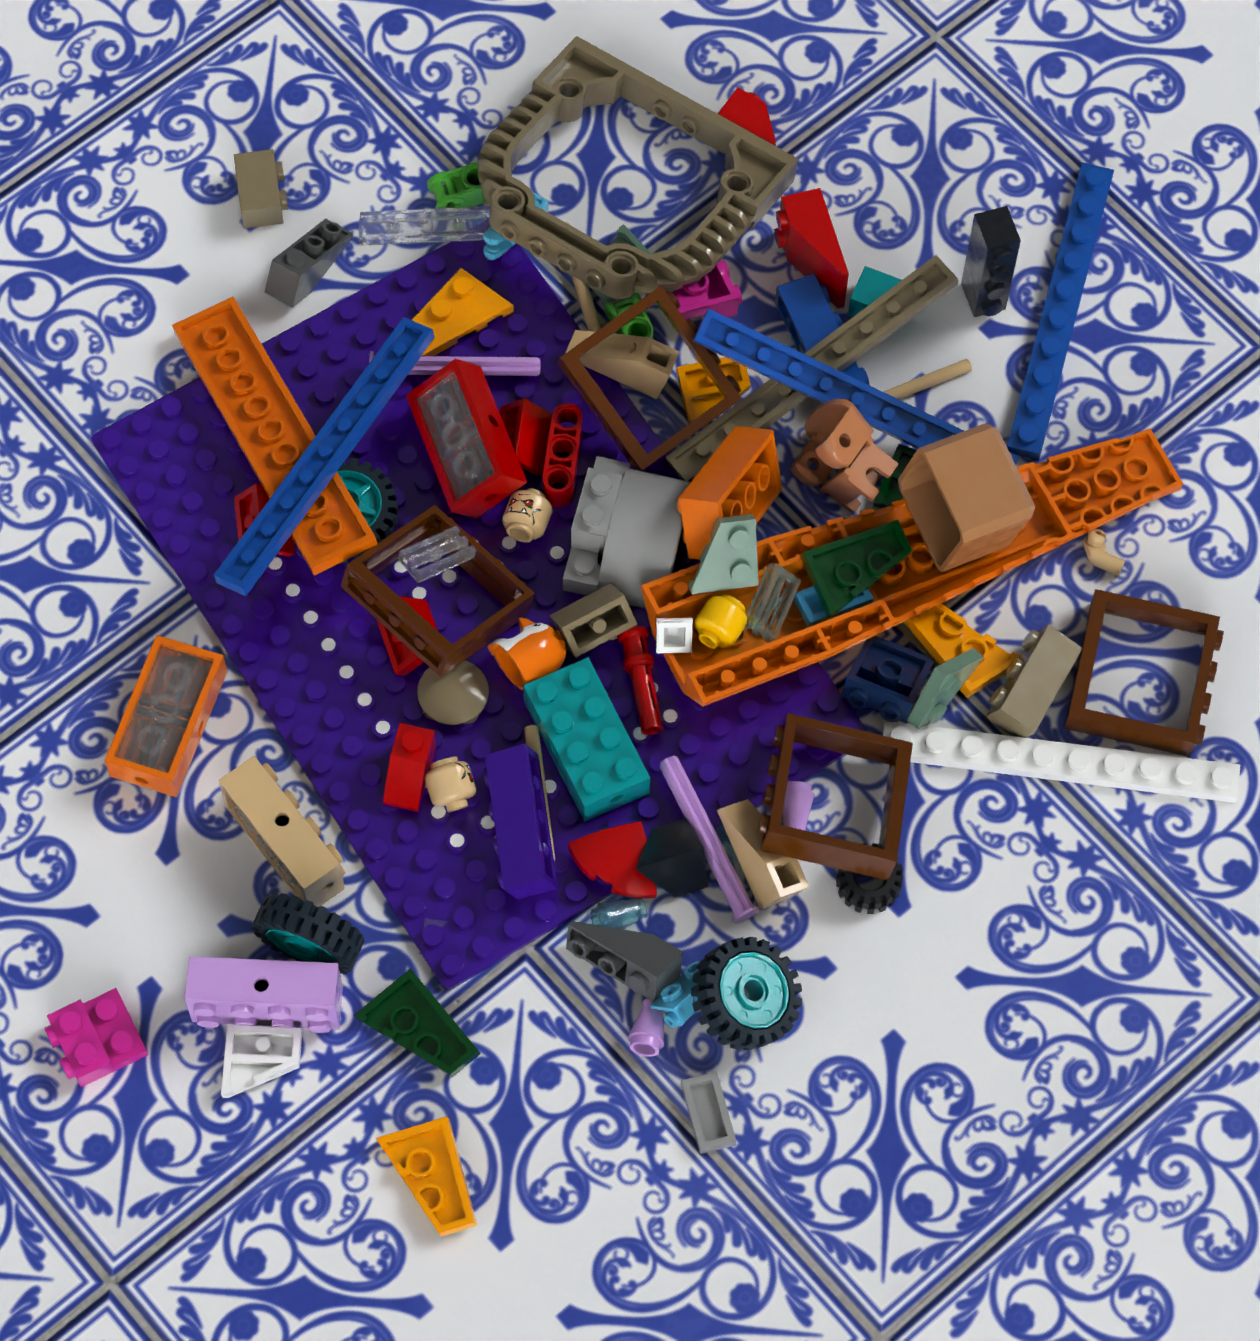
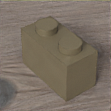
(259, 189)
(593, 619)

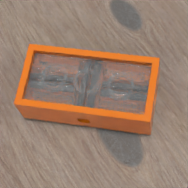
(166, 716)

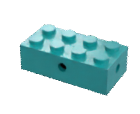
(586, 739)

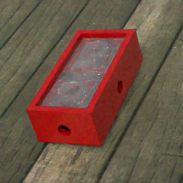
(466, 438)

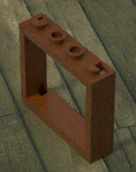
(605, 411)
(406, 623)
(1132, 730)
(821, 848)

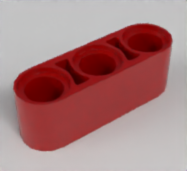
(562, 440)

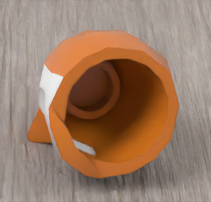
(531, 653)

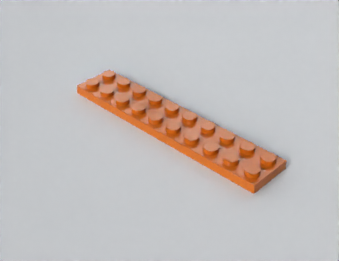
(270, 428)

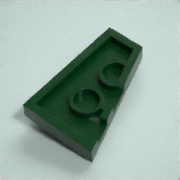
(854, 563)
(418, 1023)

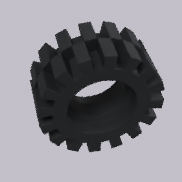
(869, 899)

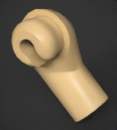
(1098, 554)

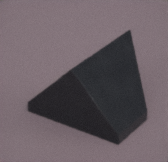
(674, 859)

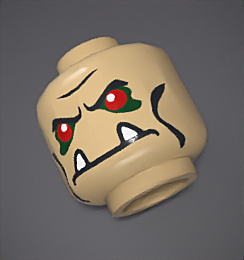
(527, 515)
(450, 783)

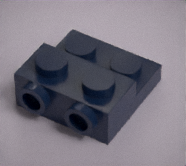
(887, 679)

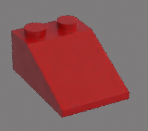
(811, 242)

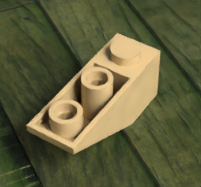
(629, 360)
(769, 875)

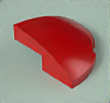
(613, 858)

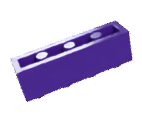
(520, 822)

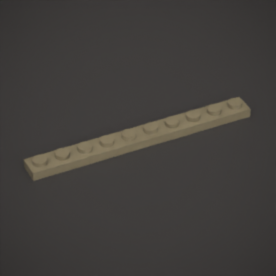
(836, 350)

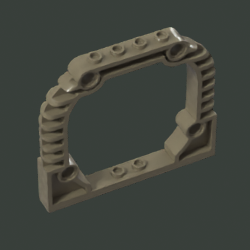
(589, 77)

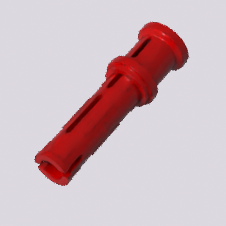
(639, 665)

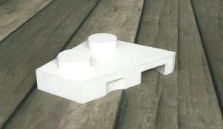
(258, 1056)

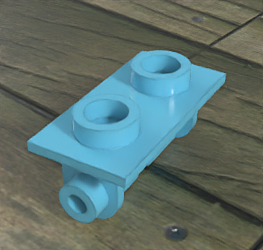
(677, 998)

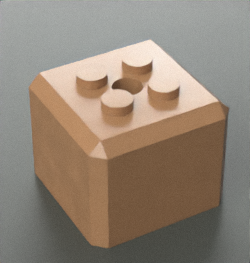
(966, 496)

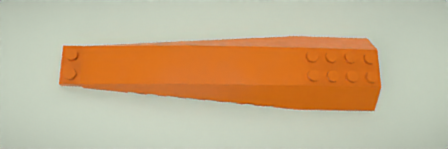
(1070, 497)

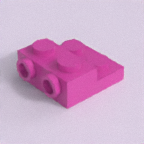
(711, 292)
(95, 1037)

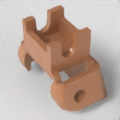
(844, 442)

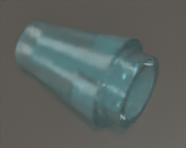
(619, 913)

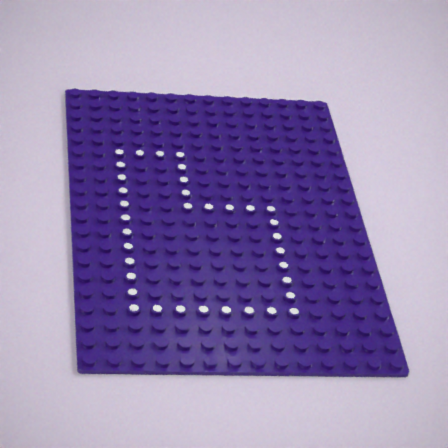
(321, 655)

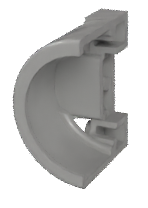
(627, 522)

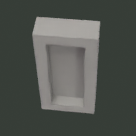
(708, 1112)

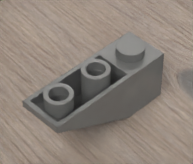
(305, 262)
(629, 956)

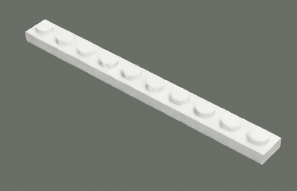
(1069, 762)

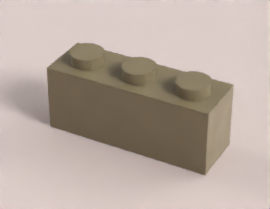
(1033, 681)

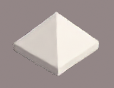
(674, 635)

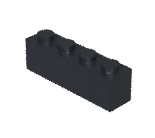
(990, 261)

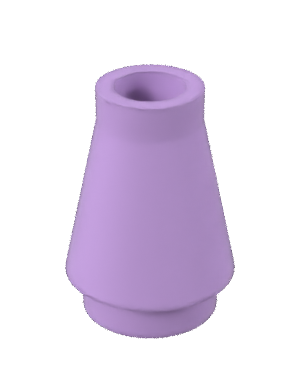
(797, 804)
(648, 1031)

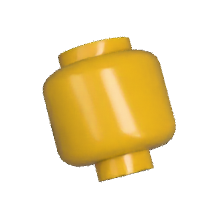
(721, 621)

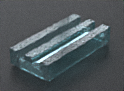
(767, 599)

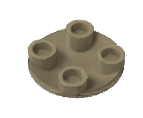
(455, 696)

